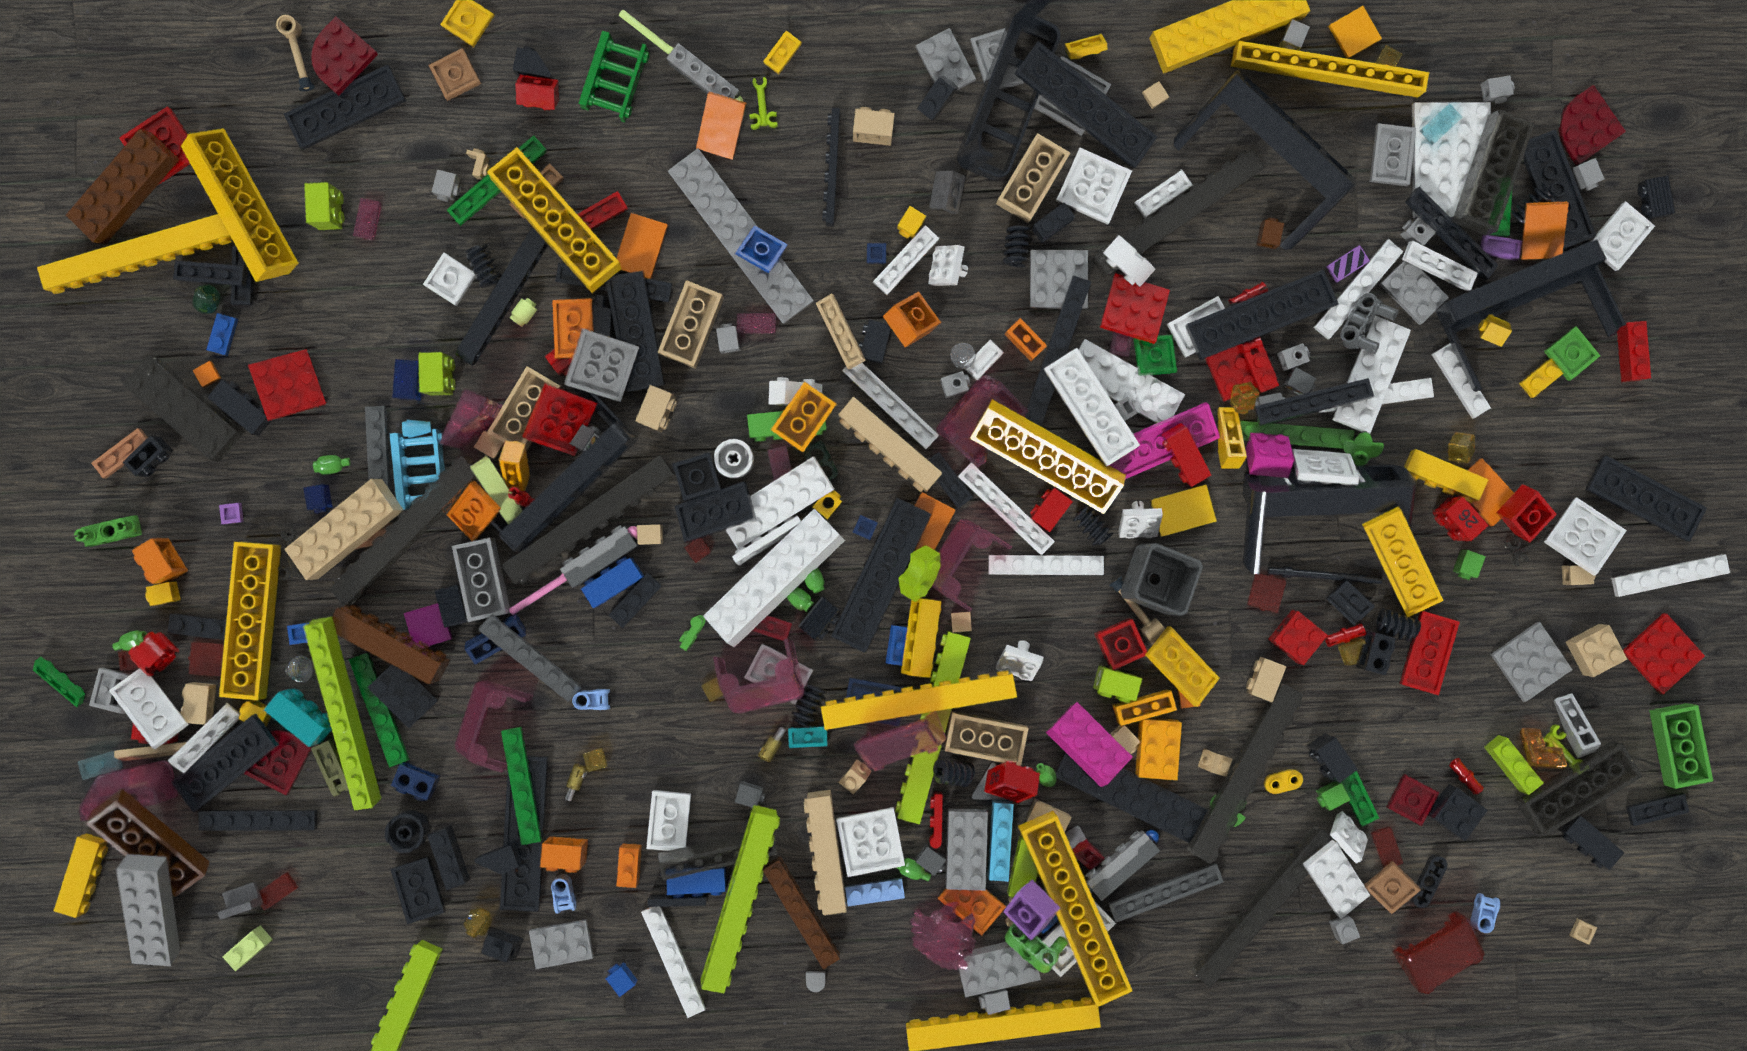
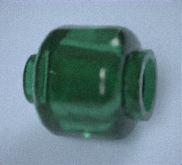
(206, 299)

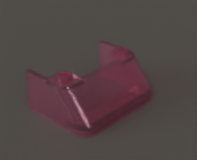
(954, 550)
(766, 693)
(484, 695)
(901, 742)

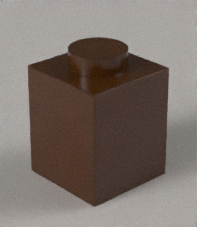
(1270, 233)

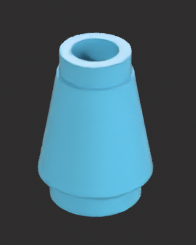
(415, 428)

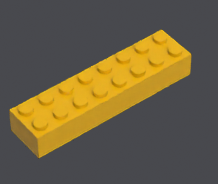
(1221, 29)
(239, 204)
(554, 220)
(1048, 456)
(250, 620)

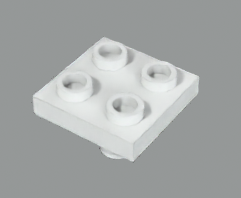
(947, 265)
(1140, 521)
(1020, 661)
(1349, 837)

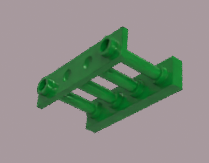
(595, 81)

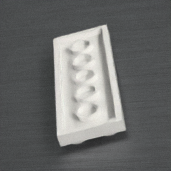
(1379, 370)
(1121, 380)
(1091, 407)
(782, 500)

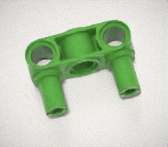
(99, 533)
(1035, 949)

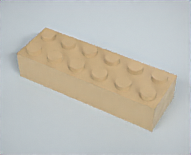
(889, 444)
(344, 529)
(826, 850)

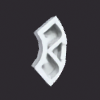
(1128, 261)
(783, 390)

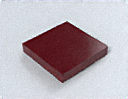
(1412, 799)

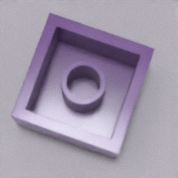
(1031, 909)

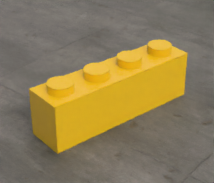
(1445, 475)
(921, 637)
(81, 875)

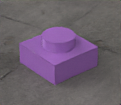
(231, 513)

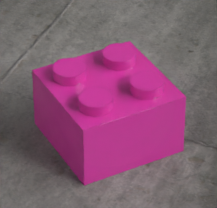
(1269, 455)

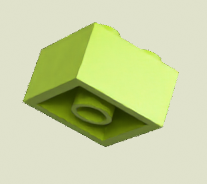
(323, 206)
(436, 374)
(1117, 683)

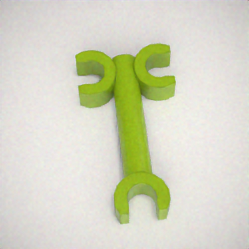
(763, 118)
(1551, 740)

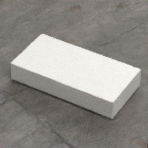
(984, 359)

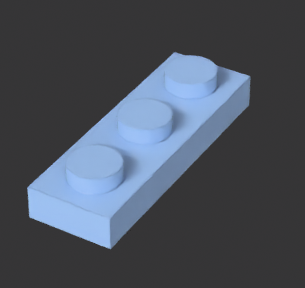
(874, 892)

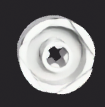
(723, 461)

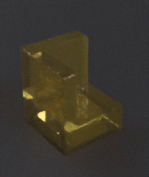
(1461, 447)
(1351, 651)

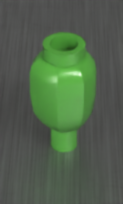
(330, 464)
(815, 581)
(800, 599)
(129, 640)
(1047, 775)
(913, 870)

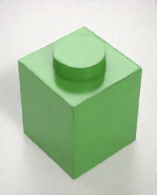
(1468, 564)
(1332, 795)

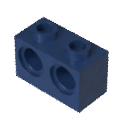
(416, 776)

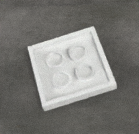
(1094, 186)
(1325, 467)
(1585, 536)
(870, 841)

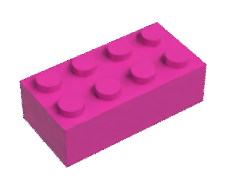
(1089, 744)

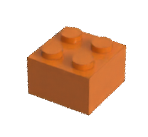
(911, 319)
(159, 560)
(564, 854)

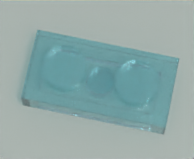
(1441, 124)
(99, 765)

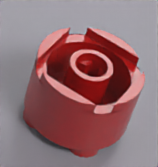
(153, 653)

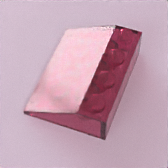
(471, 417)

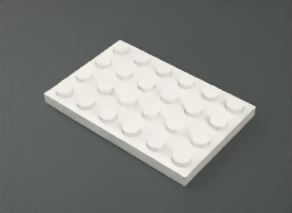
(1445, 165)

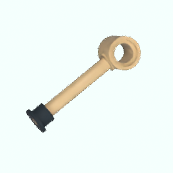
(292, 35)
(1151, 629)

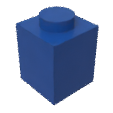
(621, 978)

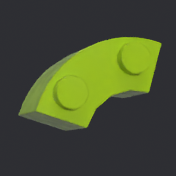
(920, 573)

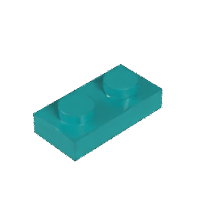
(807, 737)

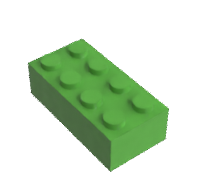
(1681, 745)

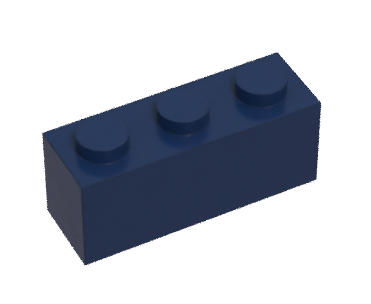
(482, 647)

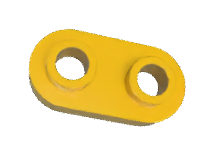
(1284, 781)

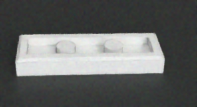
(1163, 193)

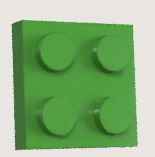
(1572, 353)

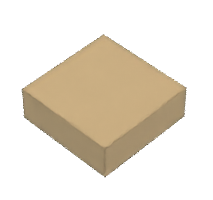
(1155, 95)
(961, 622)
(1583, 931)

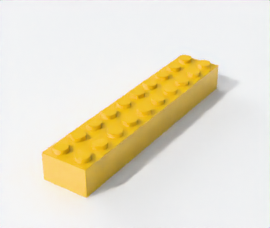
(1077, 910)

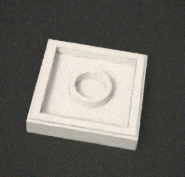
(450, 279)

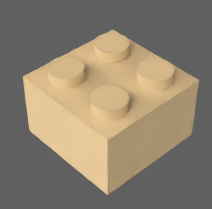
(873, 126)
(656, 409)
(1596, 650)

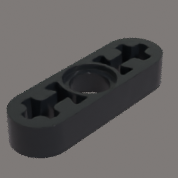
(1437, 879)

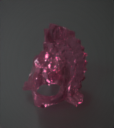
(941, 938)

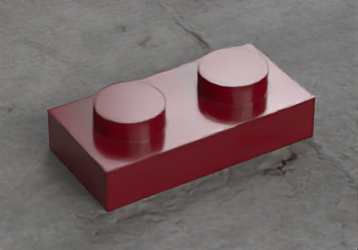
(773, 628)
(1088, 854)

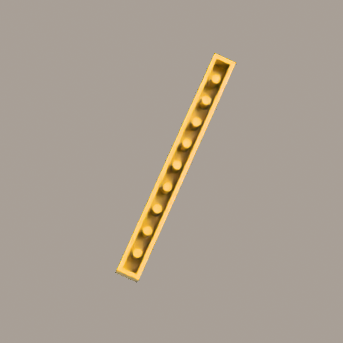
(1329, 69)
(133, 254)
(918, 701)
(1002, 1025)

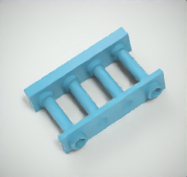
(401, 462)

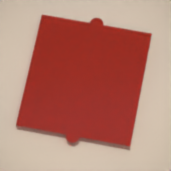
(1266, 592)
(206, 659)

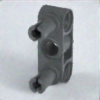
(1361, 320)

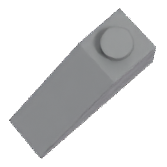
(1576, 726)

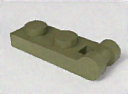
(330, 767)

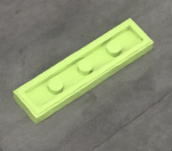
(496, 488)

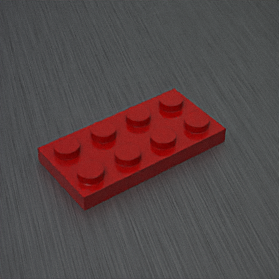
(1429, 653)

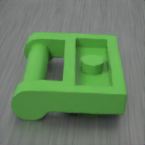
(690, 635)

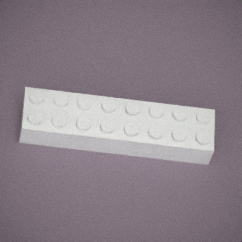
(773, 578)

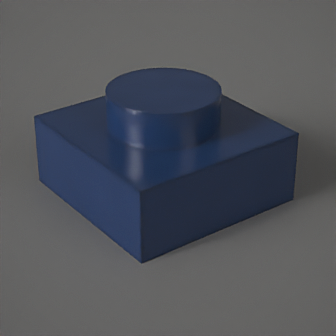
(876, 253)
(865, 527)

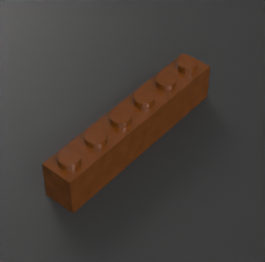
(801, 912)

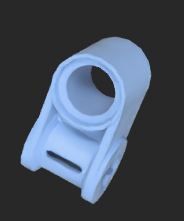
(593, 699)
(563, 897)
(1484, 911)

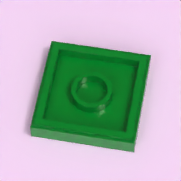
(1156, 357)

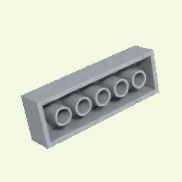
(148, 910)

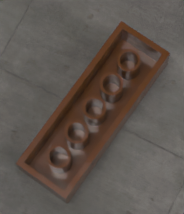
(122, 187)
(390, 644)
(139, 832)

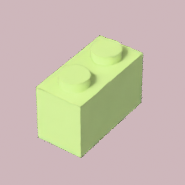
(247, 948)

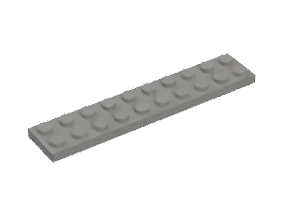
(731, 226)

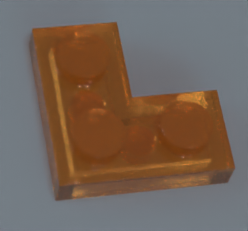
(1537, 753)

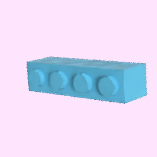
(1000, 840)

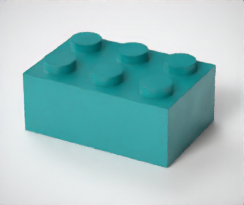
(299, 716)

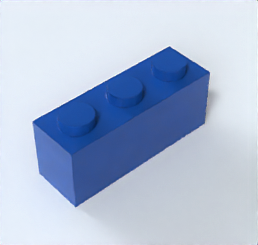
(612, 581)
(708, 881)

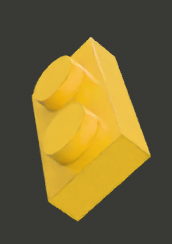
(1086, 46)
(782, 52)
(1541, 378)

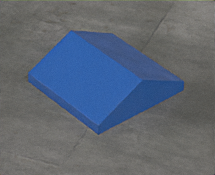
(761, 249)

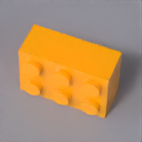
(803, 416)
(1158, 748)

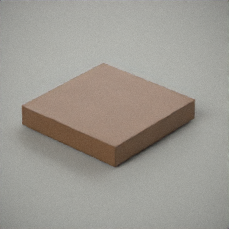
(454, 74)
(1392, 887)

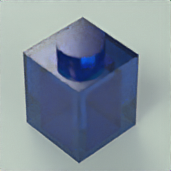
(318, 498)

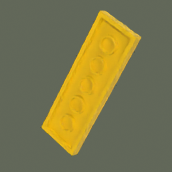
(1402, 561)

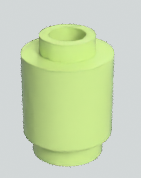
(523, 311)

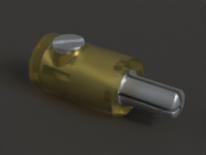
(771, 746)
(575, 780)

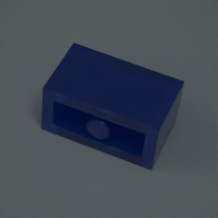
(406, 380)

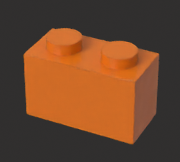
(1025, 339)
(629, 865)

